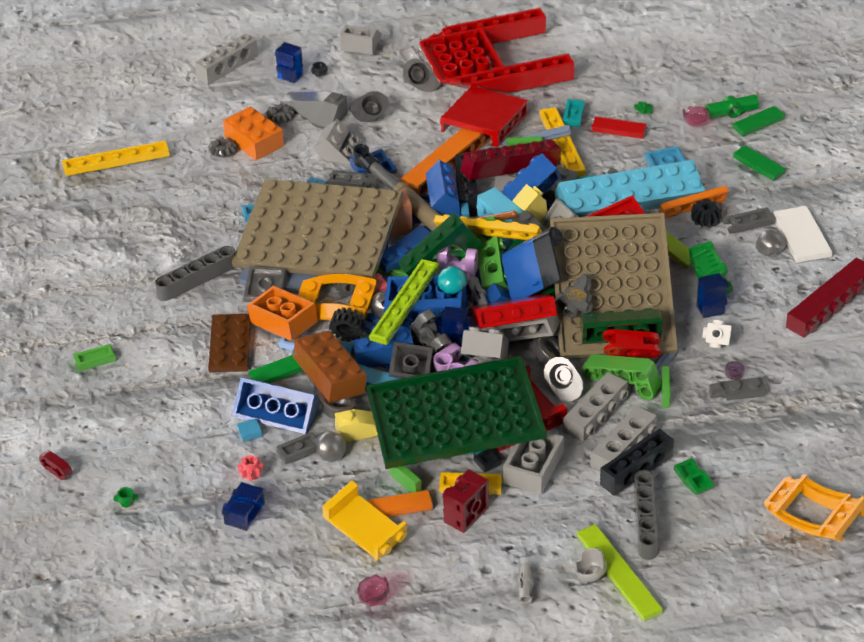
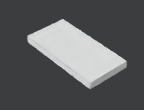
(802, 234)

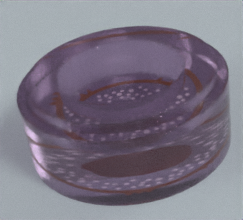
(734, 370)

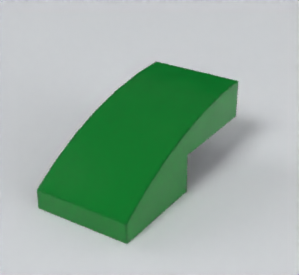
(692, 477)

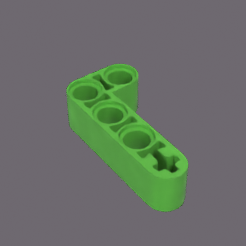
(634, 370)

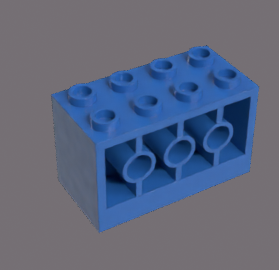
(431, 298)

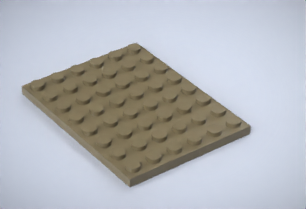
(318, 228)
(626, 271)

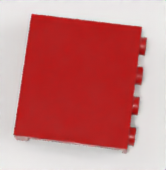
(486, 113)
(514, 311)

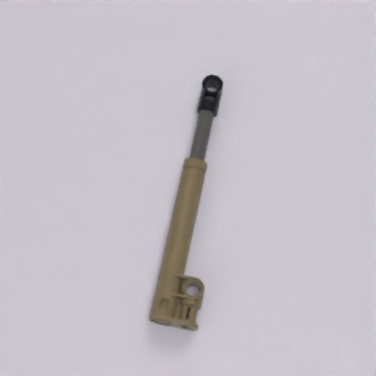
(420, 207)

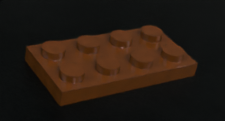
(229, 343)

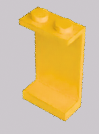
(363, 522)

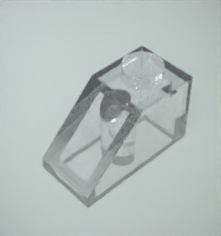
(413, 50)

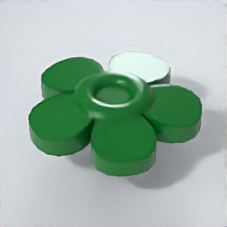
(643, 107)

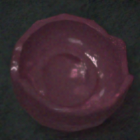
(696, 116)
(373, 590)

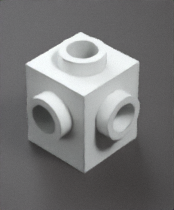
(725, 334)

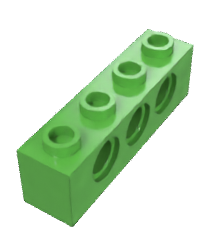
(489, 263)

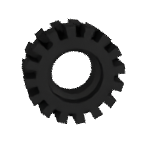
(347, 324)

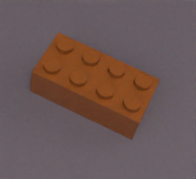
(329, 366)

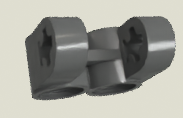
(425, 332)

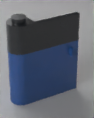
(533, 264)

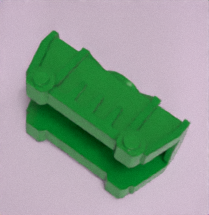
(707, 262)

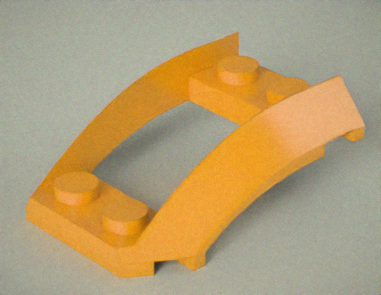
(360, 299)
(844, 507)

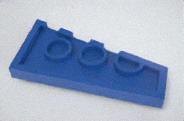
(401, 248)

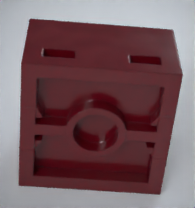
(465, 500)

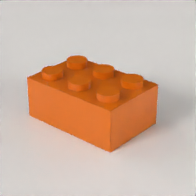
(253, 133)
(282, 313)

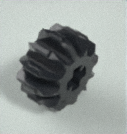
(706, 213)

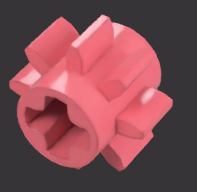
(250, 467)

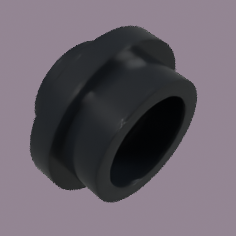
(319, 69)

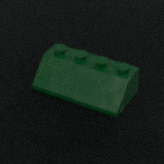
(594, 324)

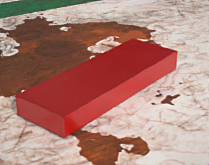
(618, 127)

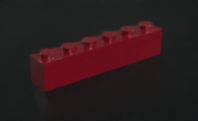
(507, 159)
(827, 299)

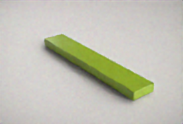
(404, 302)
(621, 574)

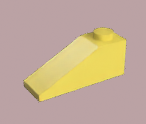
(531, 200)
(355, 425)

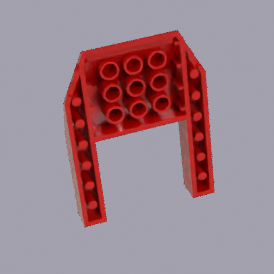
(465, 54)

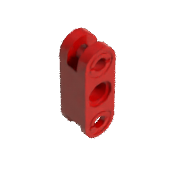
(632, 343)

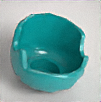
(452, 279)

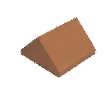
(403, 220)

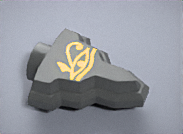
(576, 298)

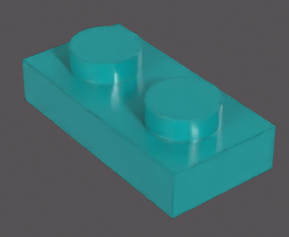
(573, 112)

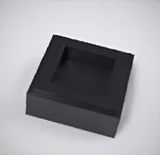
(487, 460)

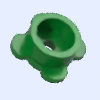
(125, 497)

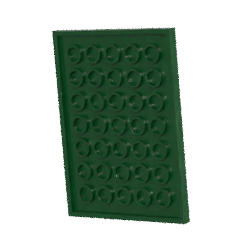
(455, 412)

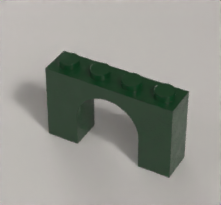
(448, 233)

